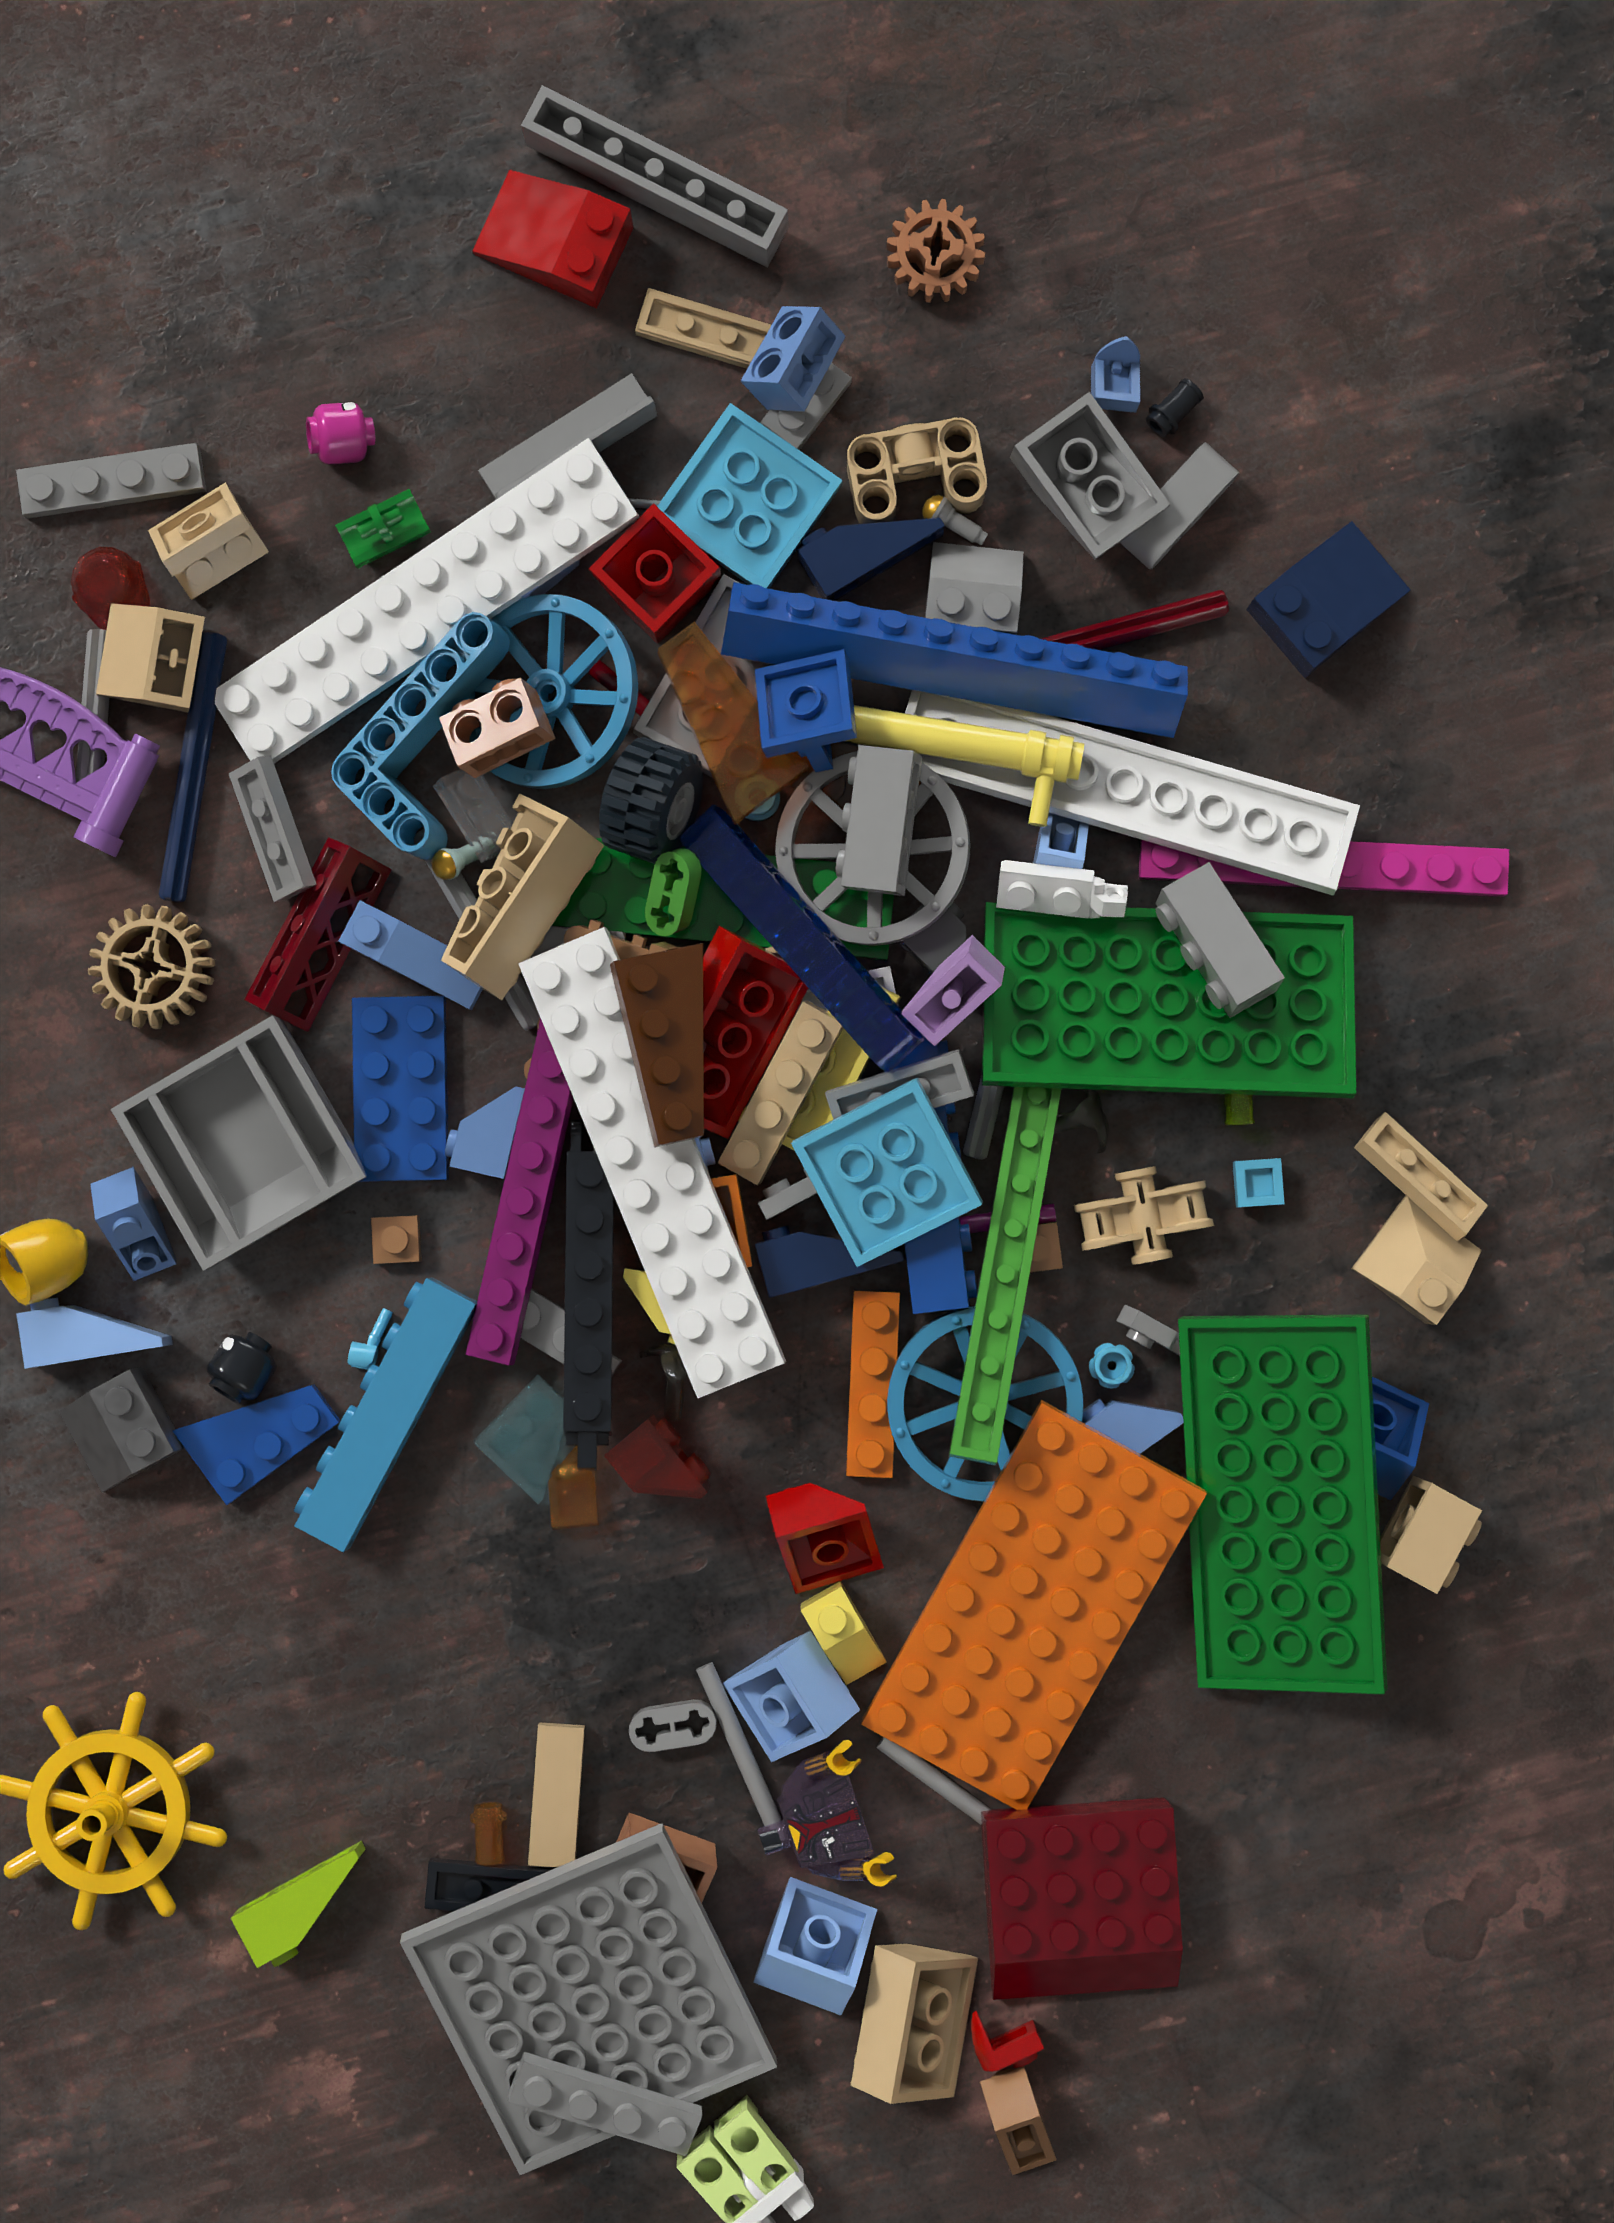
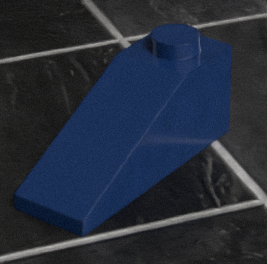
(857, 553)
(807, 1260)

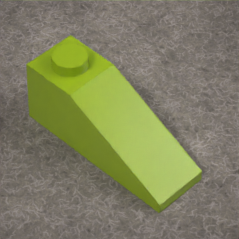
(282, 1917)

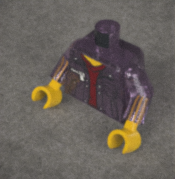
(825, 1822)

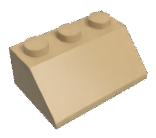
(913, 2023)

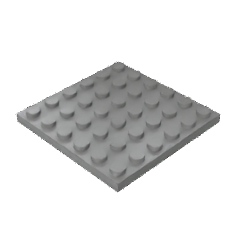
(595, 1971)

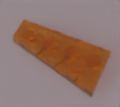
(725, 724)

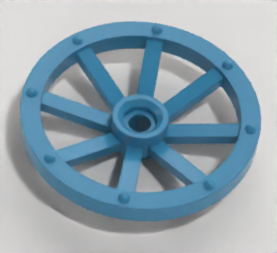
(552, 679)
(907, 1363)

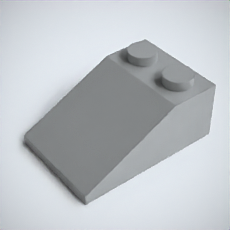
(1088, 476)

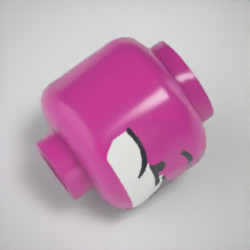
(339, 433)

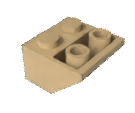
(150, 656)

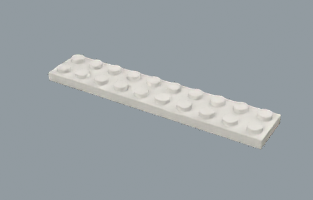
(410, 609)
(1164, 797)
(659, 1189)

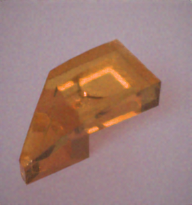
(572, 1495)

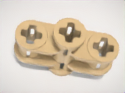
(1127, 1218)

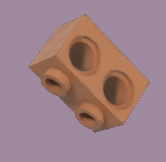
(499, 738)

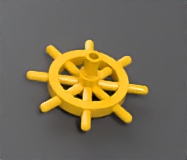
(109, 1811)

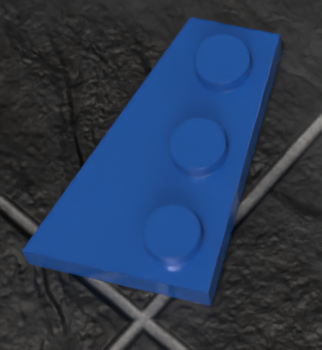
(256, 1440)

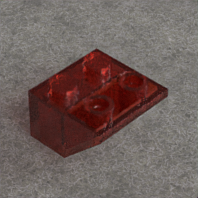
(656, 1464)

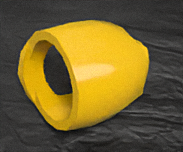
(49, 1256)

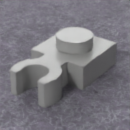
(1148, 1330)

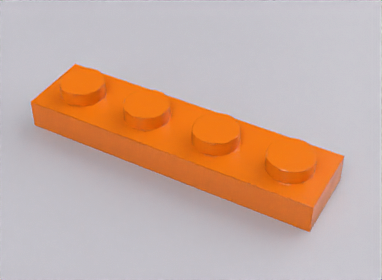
(872, 1362)

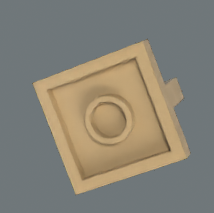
(207, 541)

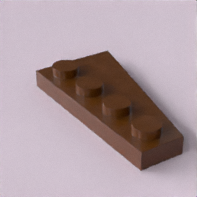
(664, 1028)

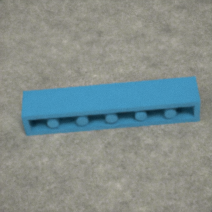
(386, 1414)

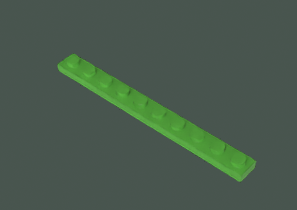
(1005, 1275)

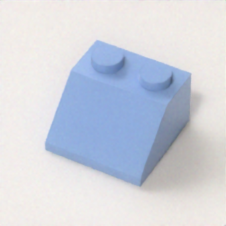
(791, 1697)
(816, 1946)

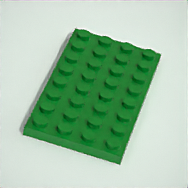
(1125, 1012)
(1291, 1503)

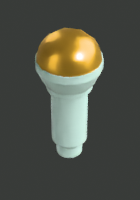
(449, 862)

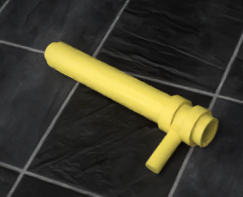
(1030, 753)

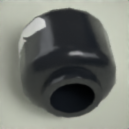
(241, 1367)

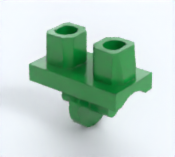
(383, 528)

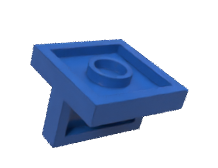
(806, 707)

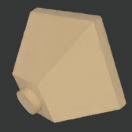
(1417, 1263)

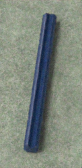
(192, 769)

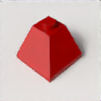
(822, 1536)

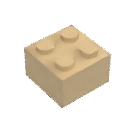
(1428, 1534)

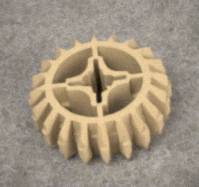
(156, 946)

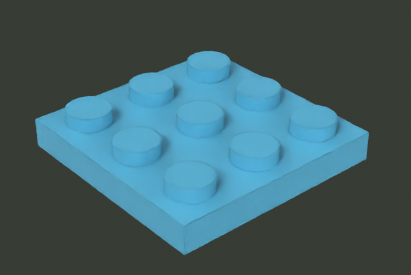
(749, 497)
(887, 1172)

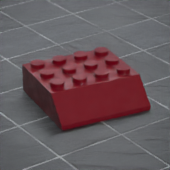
(1082, 1898)

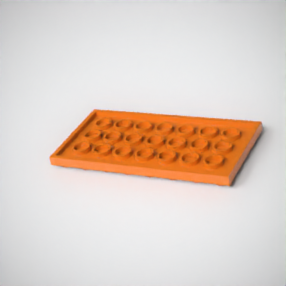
(1033, 1606)

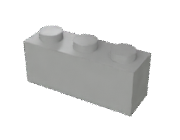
(879, 820)
(1218, 940)

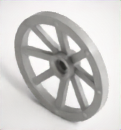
(874, 934)

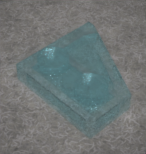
(526, 1437)

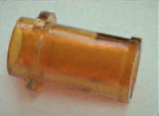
(488, 1832)

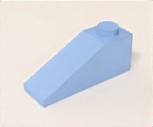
(73, 1333)

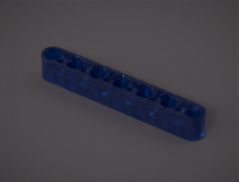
(801, 938)

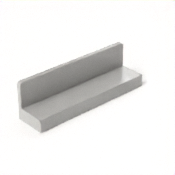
(600, 419)

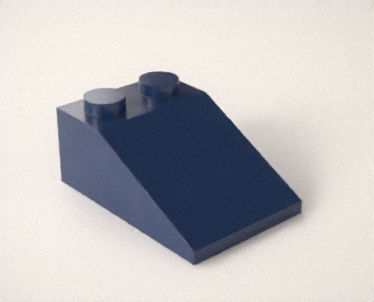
(1327, 599)

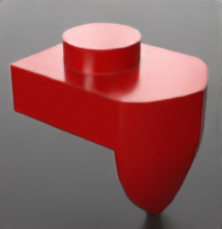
(1012, 2048)

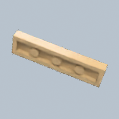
(781, 1092)

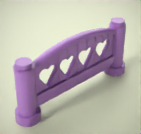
(100, 799)

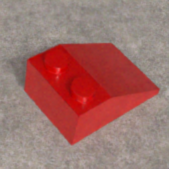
(556, 235)

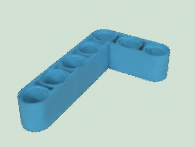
(414, 732)

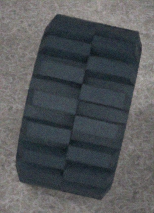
(650, 799)

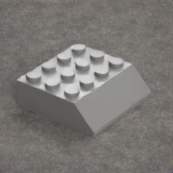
(240, 1141)

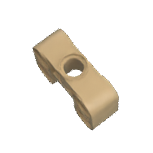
(914, 454)

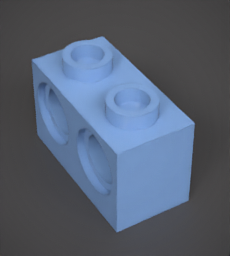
(793, 358)

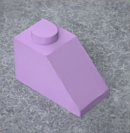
(954, 990)

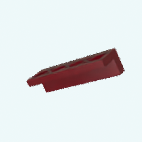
(303, 933)

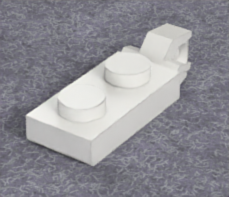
(1058, 891)

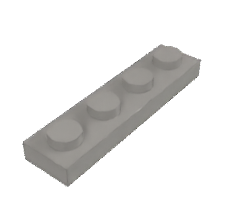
(111, 480)
(605, 2104)

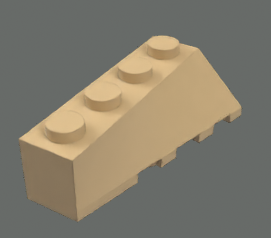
(520, 896)

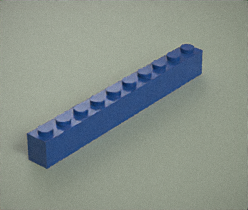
(959, 660)

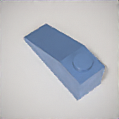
(407, 953)

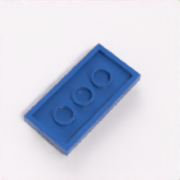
(400, 1087)

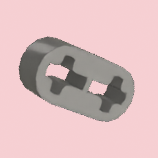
(672, 1737)

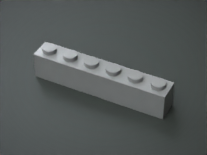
(655, 176)

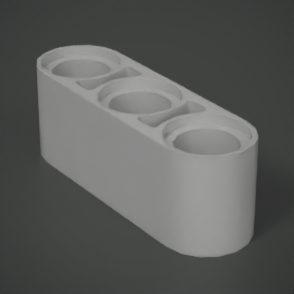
(1191, 494)

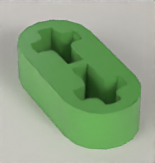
(669, 890)

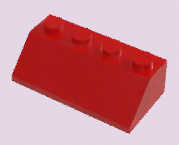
(745, 1014)

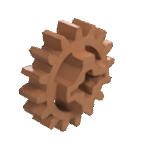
(918, 247)

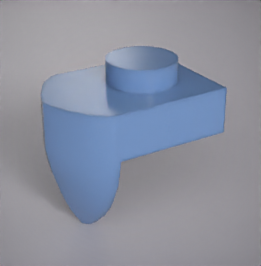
(1117, 376)

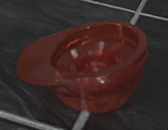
(107, 578)

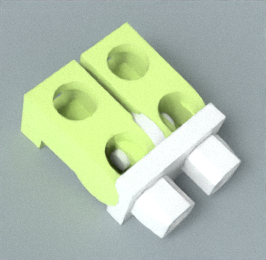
(745, 2169)

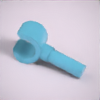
(364, 1355)

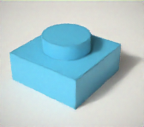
(1258, 1182)

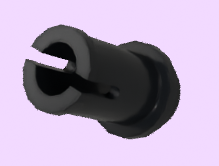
(1170, 412)

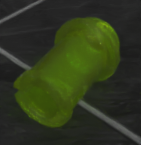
(1239, 1109)

